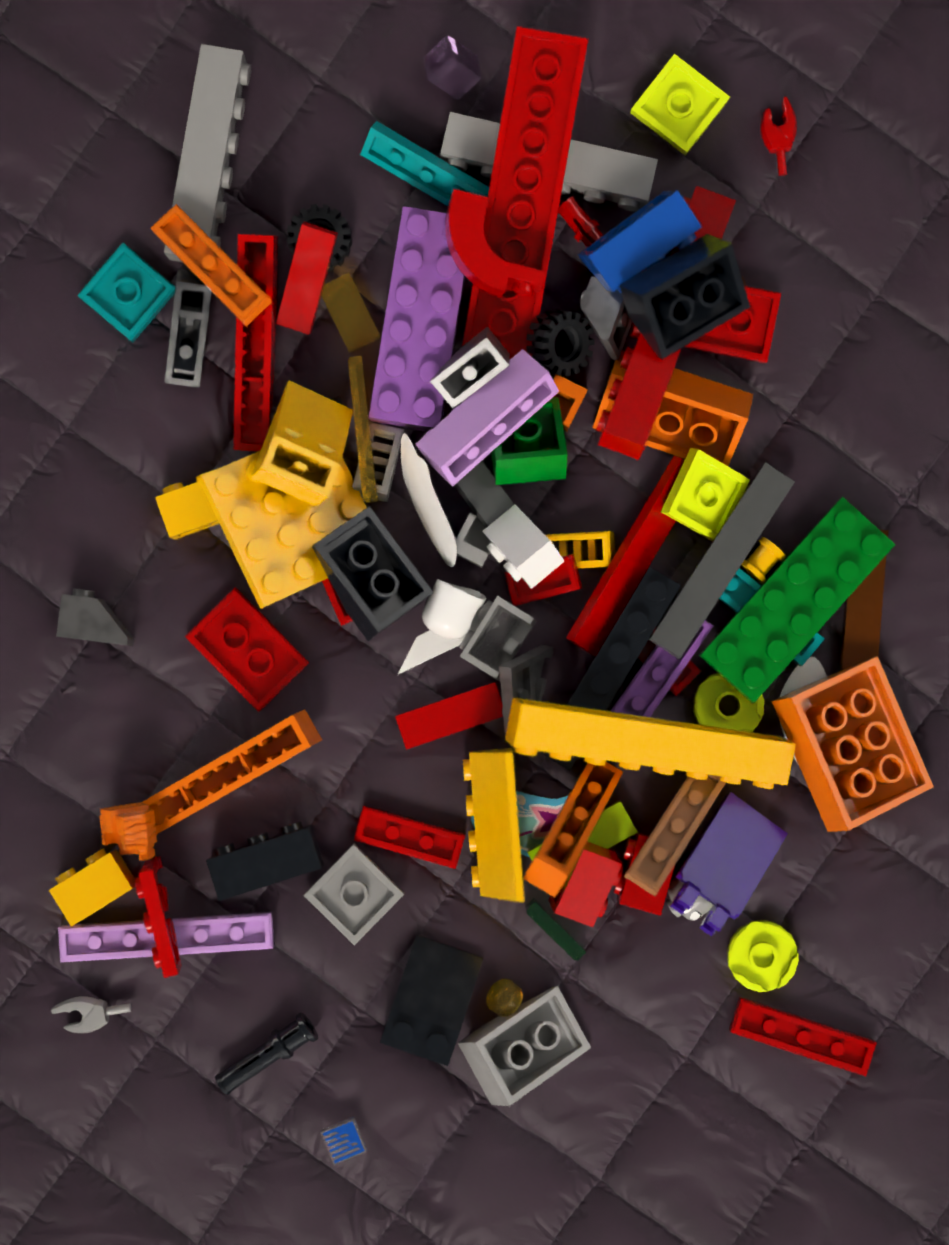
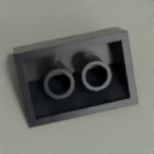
(686, 294)

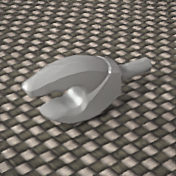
(94, 1013)

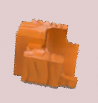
(131, 828)

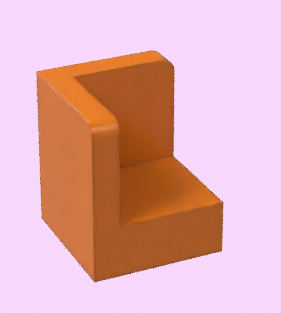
(570, 399)

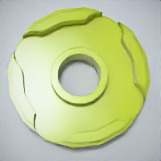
(707, 706)

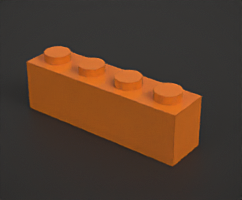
(572, 827)

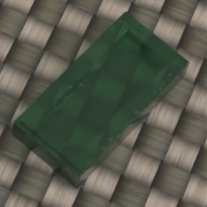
(555, 930)

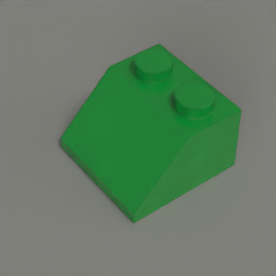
(534, 450)

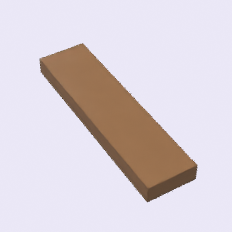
(673, 832)

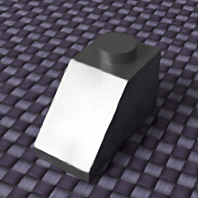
(606, 316)
(471, 368)
(90, 619)

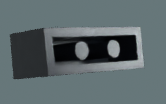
(264, 860)

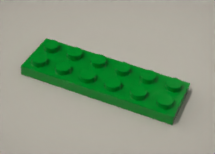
(797, 600)

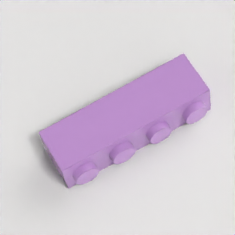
(487, 417)

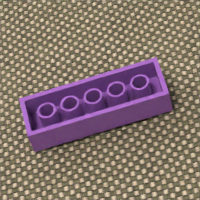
(417, 324)

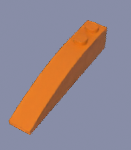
(233, 770)

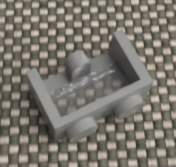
(497, 636)

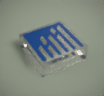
(344, 1140)

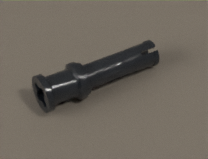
(280, 1045)

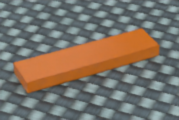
(211, 265)

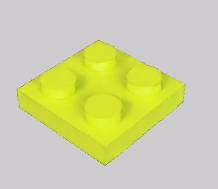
(679, 104)
(704, 494)

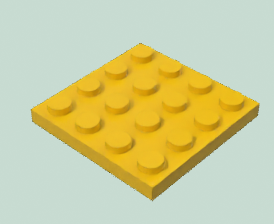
(275, 530)

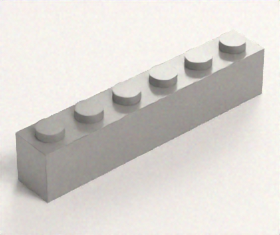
(211, 138)
(590, 168)

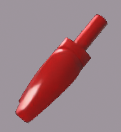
(779, 138)

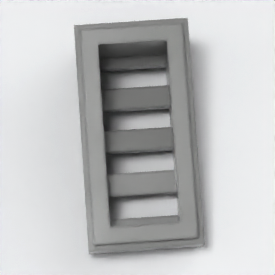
(386, 478)

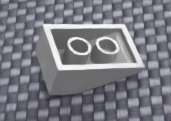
(524, 1048)

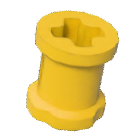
(763, 560)

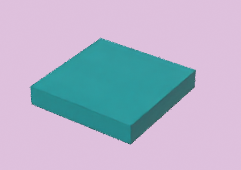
(127, 292)

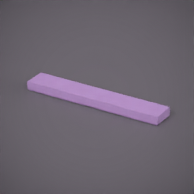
(193, 936)

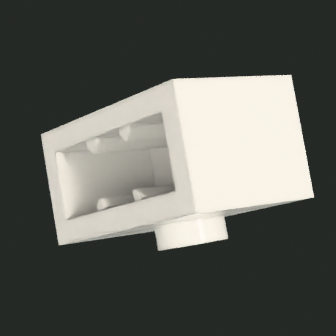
(523, 547)

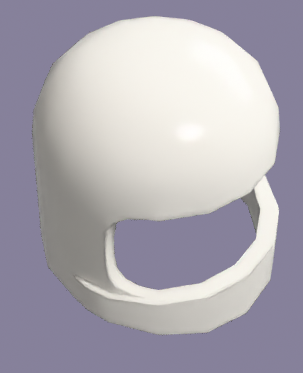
(451, 609)

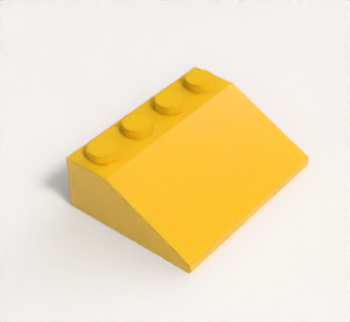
(495, 824)

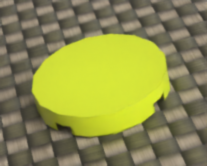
(762, 955)

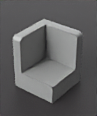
(472, 542)

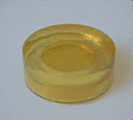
(504, 997)

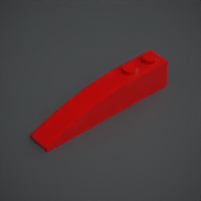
(256, 346)

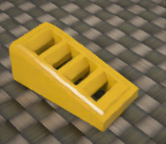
(608, 547)

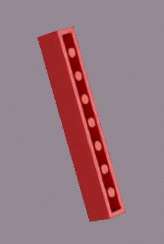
(646, 375)

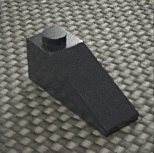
(188, 330)

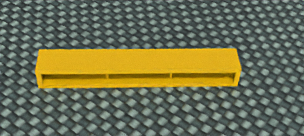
(648, 742)

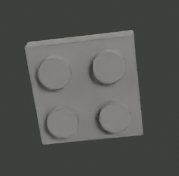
(354, 894)

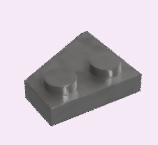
(522, 678)

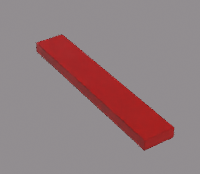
(626, 568)

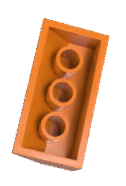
(693, 415)

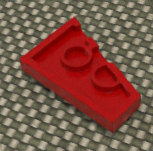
(156, 897)

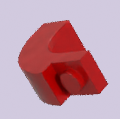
(474, 256)

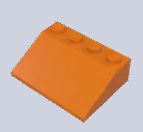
(853, 745)

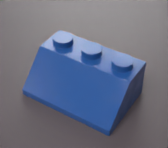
(641, 240)

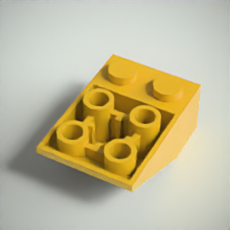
(304, 444)

